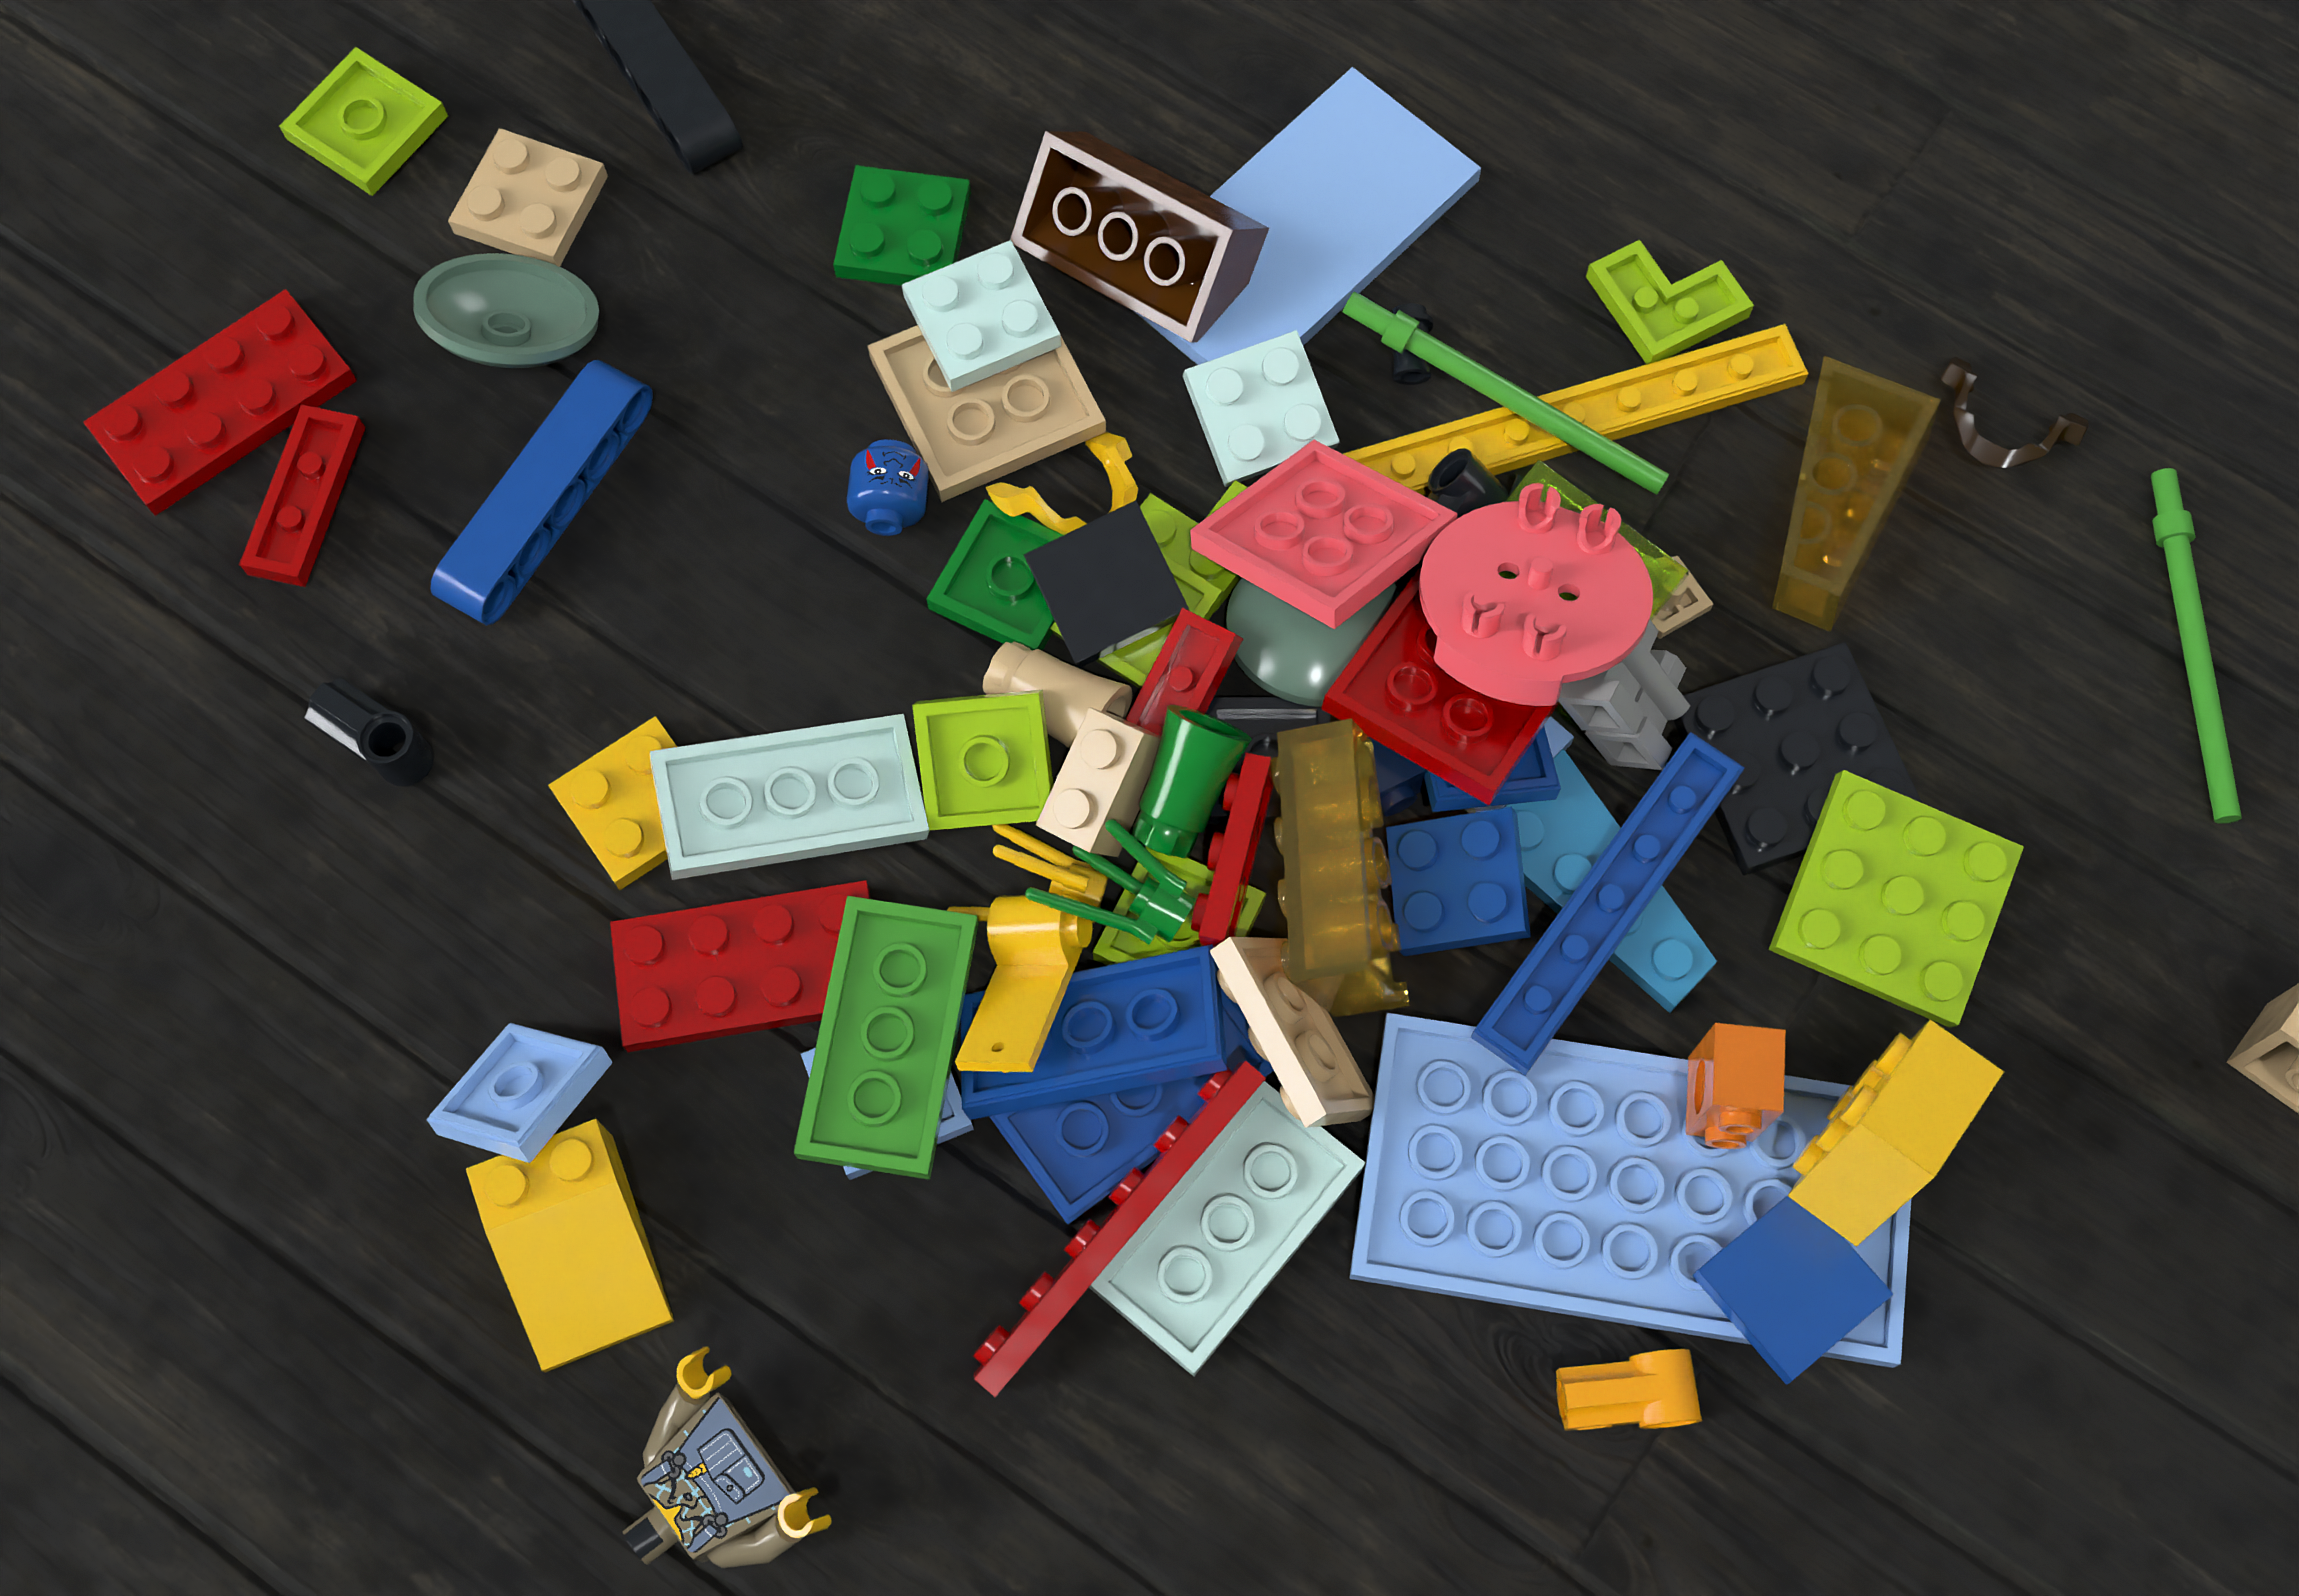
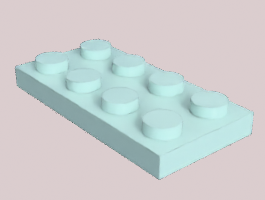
(788, 796)
(1227, 1229)

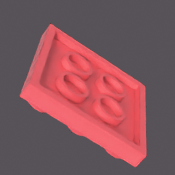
(1322, 533)

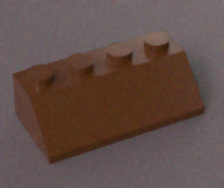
(1136, 233)

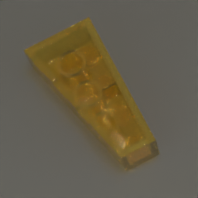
(1851, 473)
(1334, 870)

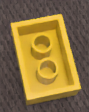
(1892, 1131)

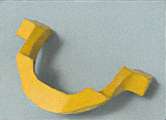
(1110, 450)

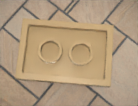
(1293, 1034)

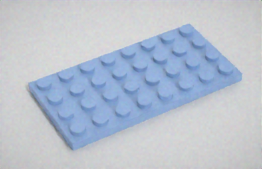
(1579, 1185)

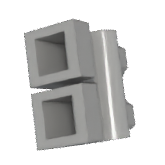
(1630, 705)

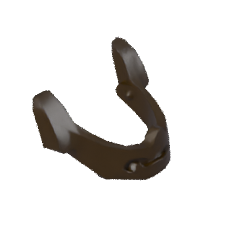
(2067, 428)

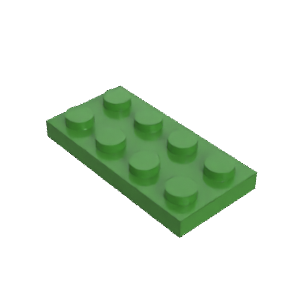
(887, 1038)

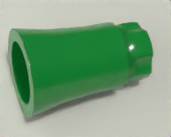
(1186, 779)

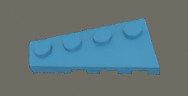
(1558, 850)

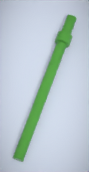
(1403, 334)
(2174, 533)

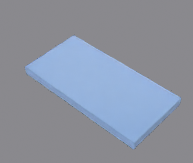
(1340, 205)

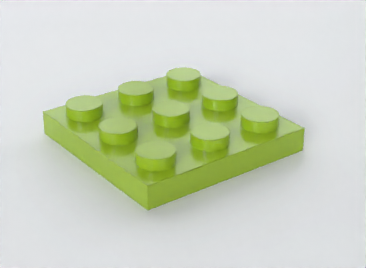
(1896, 898)

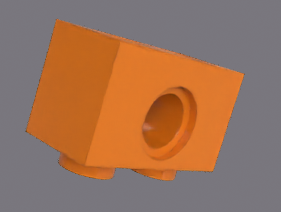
(1735, 1084)

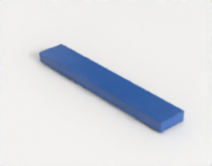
(1607, 904)

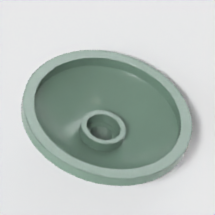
(506, 310)
(1290, 649)

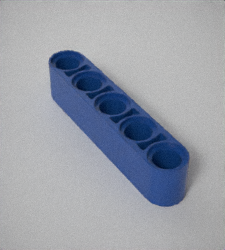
(541, 492)

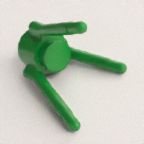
(1158, 905)

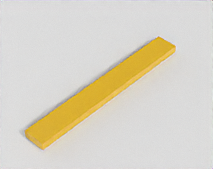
(1609, 405)

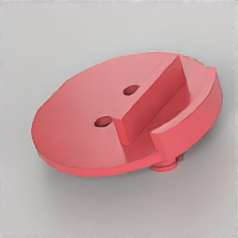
(1518, 633)

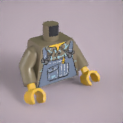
(714, 1481)

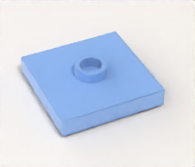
(519, 1092)

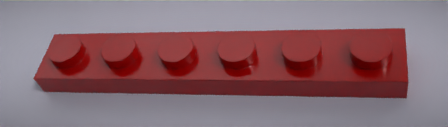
(1097, 1245)

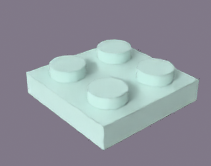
(981, 315)
(1259, 407)

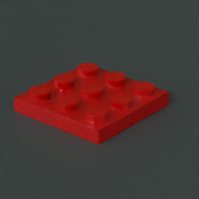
(1425, 713)

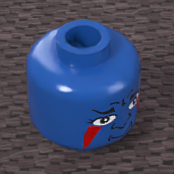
(888, 487)

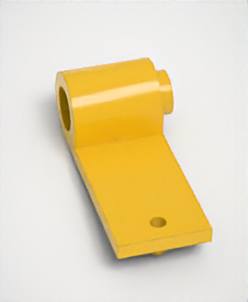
(1034, 961)

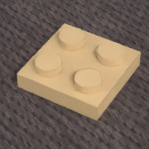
(528, 198)

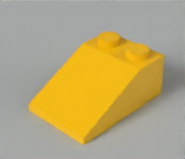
(571, 1245)

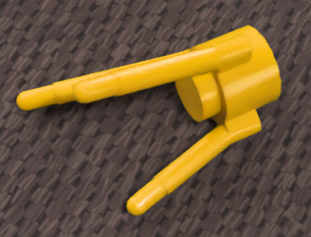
(1067, 878)

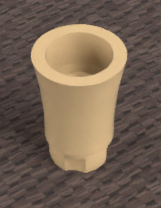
(1065, 688)

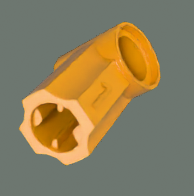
(1647, 1390)

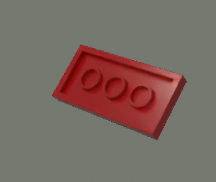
(219, 402)
(727, 966)

